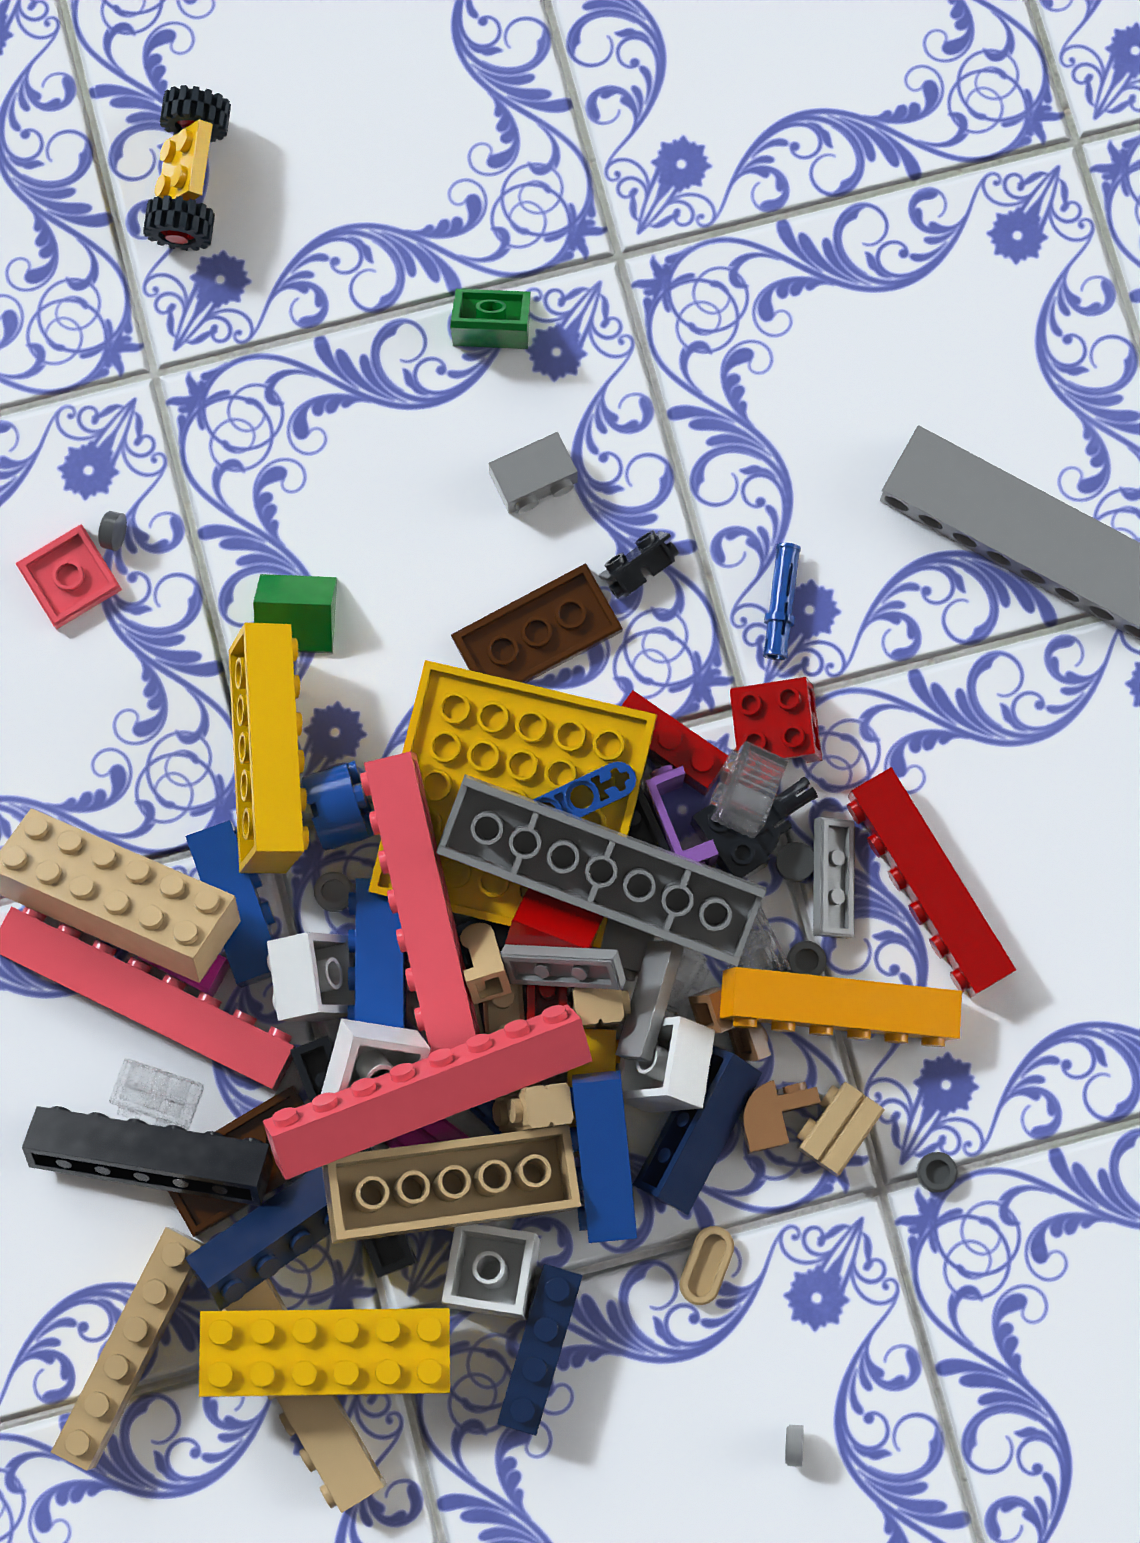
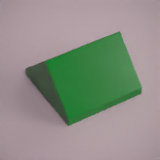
(490, 318)
(304, 603)

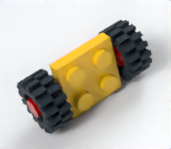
(196, 121)

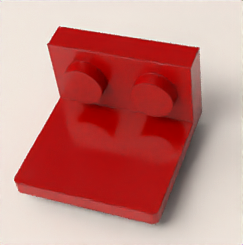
(778, 718)

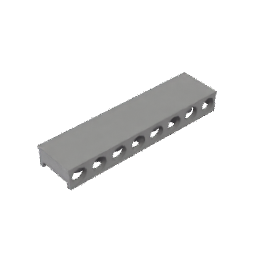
(1018, 528)
(601, 870)

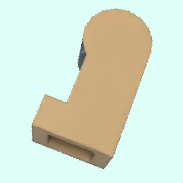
(488, 975)

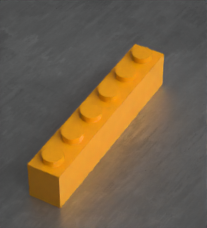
(840, 1005)

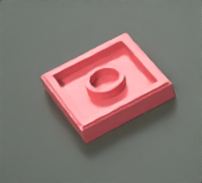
(68, 576)

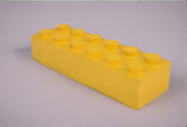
(267, 748)
(324, 1352)

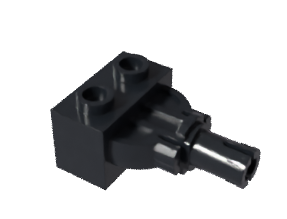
(747, 855)

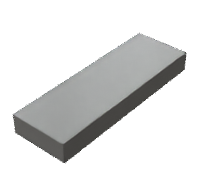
(833, 878)
(563, 966)
(649, 1000)

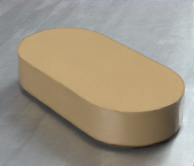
(706, 1265)

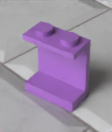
(664, 781)

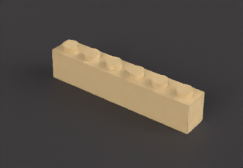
(127, 1351)
(322, 1427)

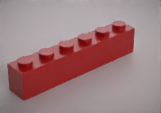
(930, 883)

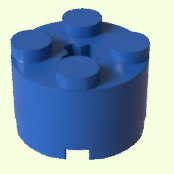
(338, 805)

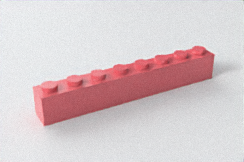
(420, 899)
(144, 998)
(426, 1090)

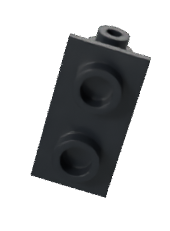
(625, 569)

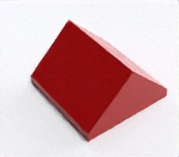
(553, 923)

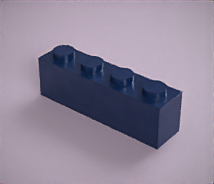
(696, 1137)
(263, 1240)
(539, 1349)

